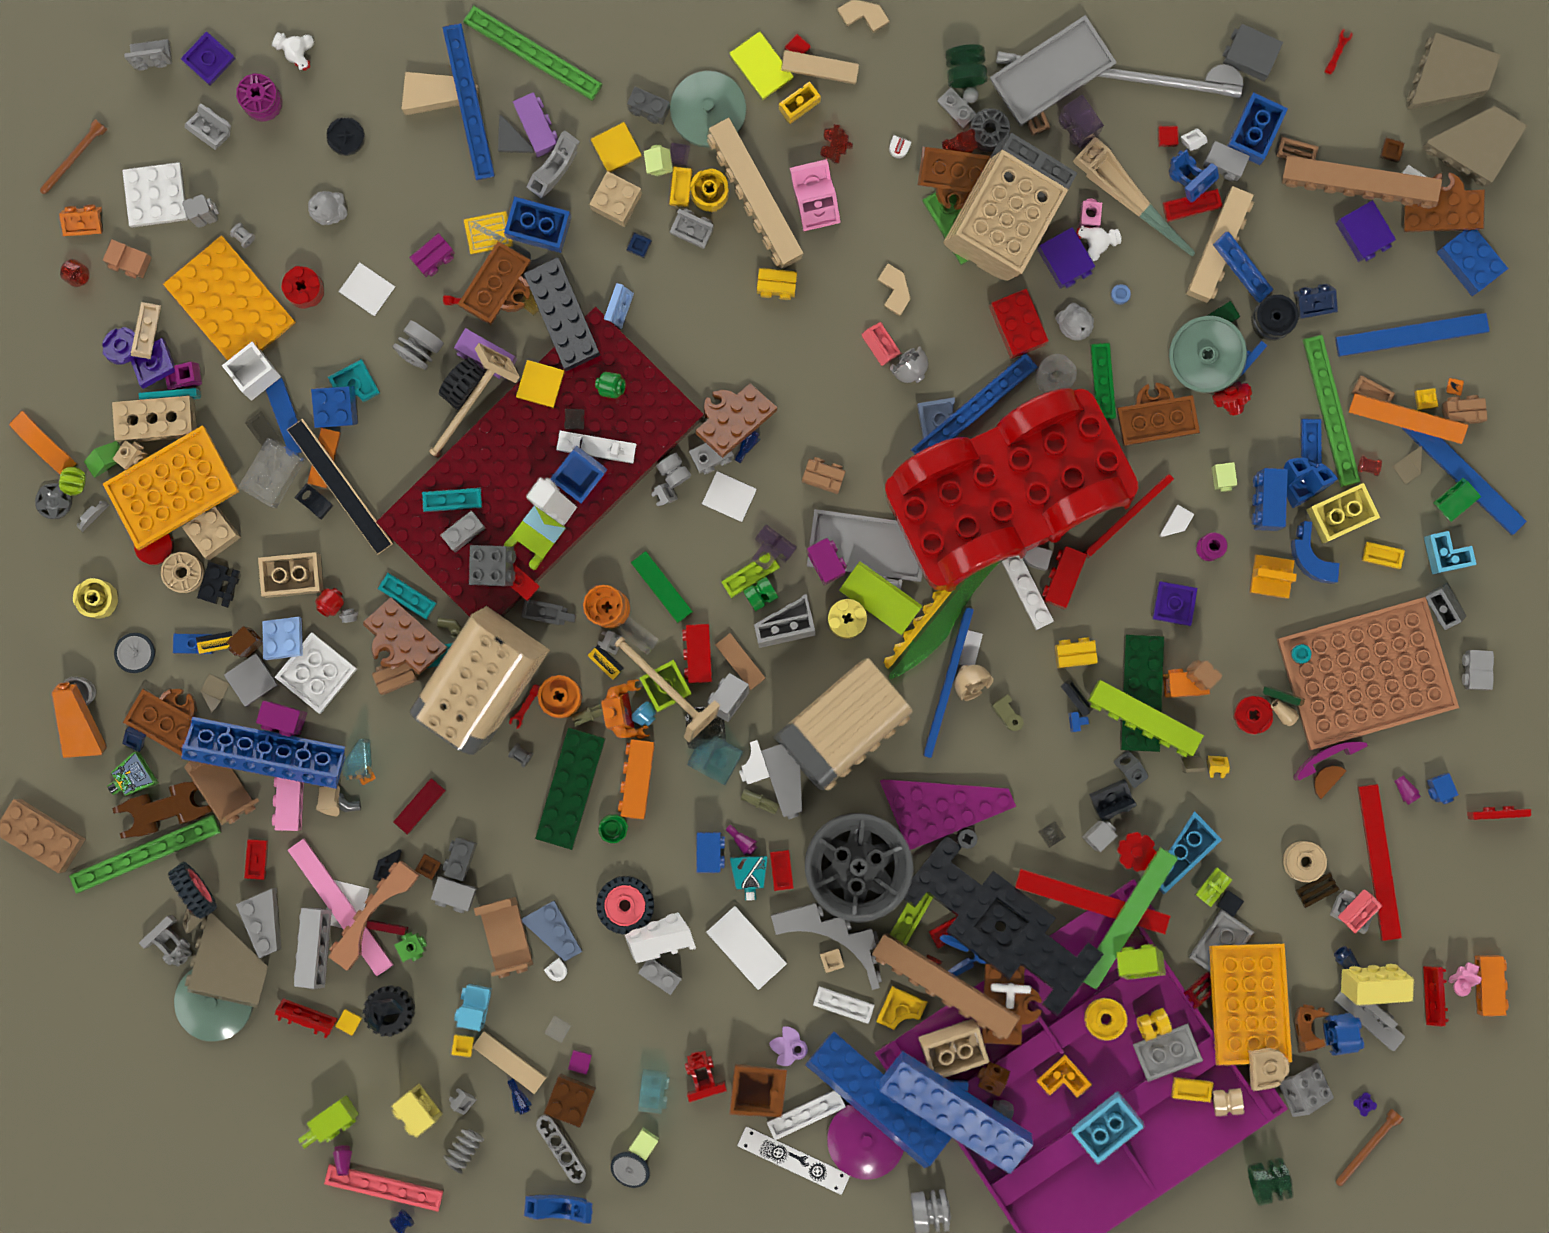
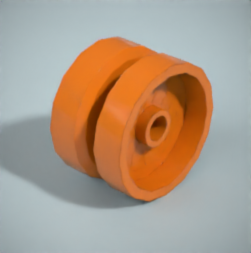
(548, 696)

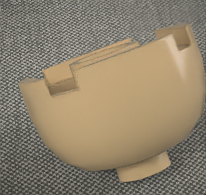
(971, 680)

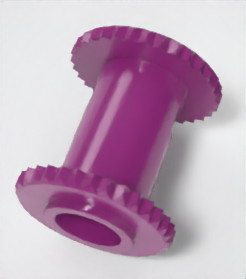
(1219, 543)

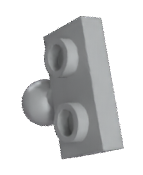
(958, 107)

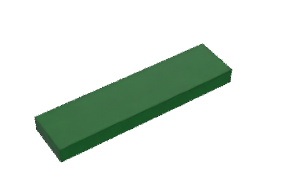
(1103, 379)
(661, 587)

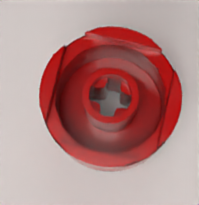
(298, 277)

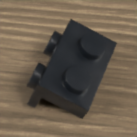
(1112, 800)

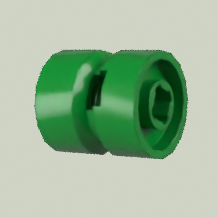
(760, 594)

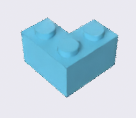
(1443, 557)
(474, 1008)

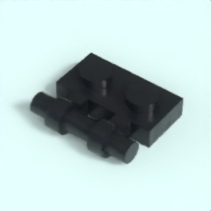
(213, 582)

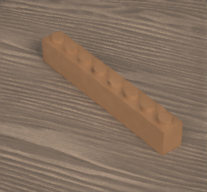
(1362, 181)
(946, 986)

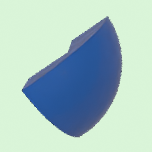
(1306, 480)

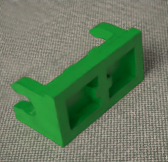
(1457, 499)

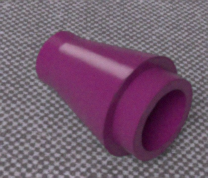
(1408, 792)
(342, 1159)

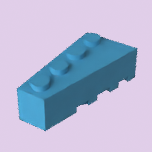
(1190, 847)

